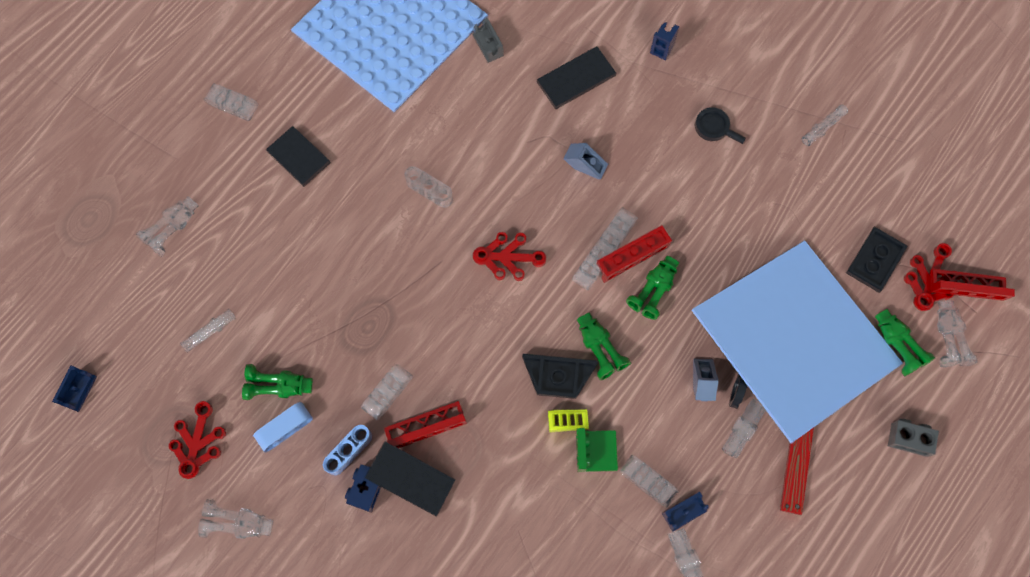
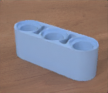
(282, 426)
(337, 452)

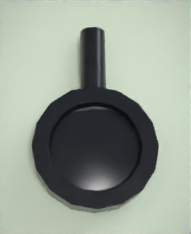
(714, 125)
(738, 392)

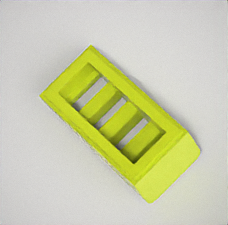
(551, 420)

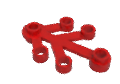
(507, 256)
(925, 294)
(196, 443)

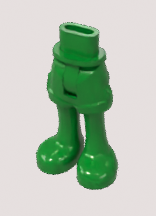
(660, 278)
(894, 334)
(595, 335)
(287, 383)

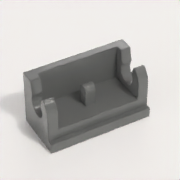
(488, 41)

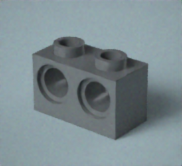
(913, 442)

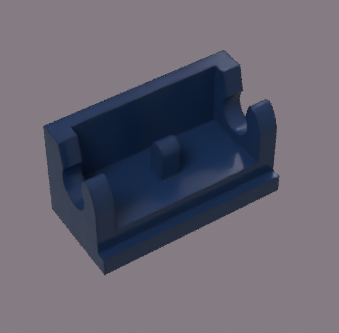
(664, 41)
(74, 388)
(685, 511)

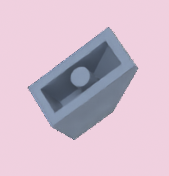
(585, 160)
(704, 379)

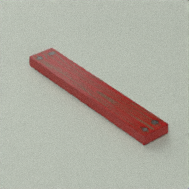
(796, 474)

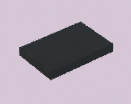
(298, 156)
(876, 259)

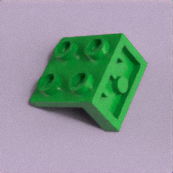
(596, 450)

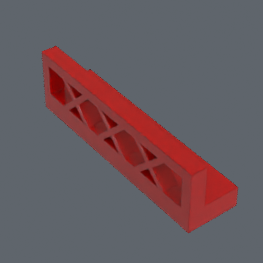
(634, 253)
(968, 289)
(429, 430)

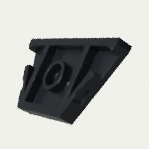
(558, 375)

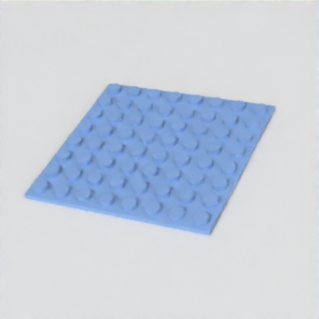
(388, 43)
(797, 340)

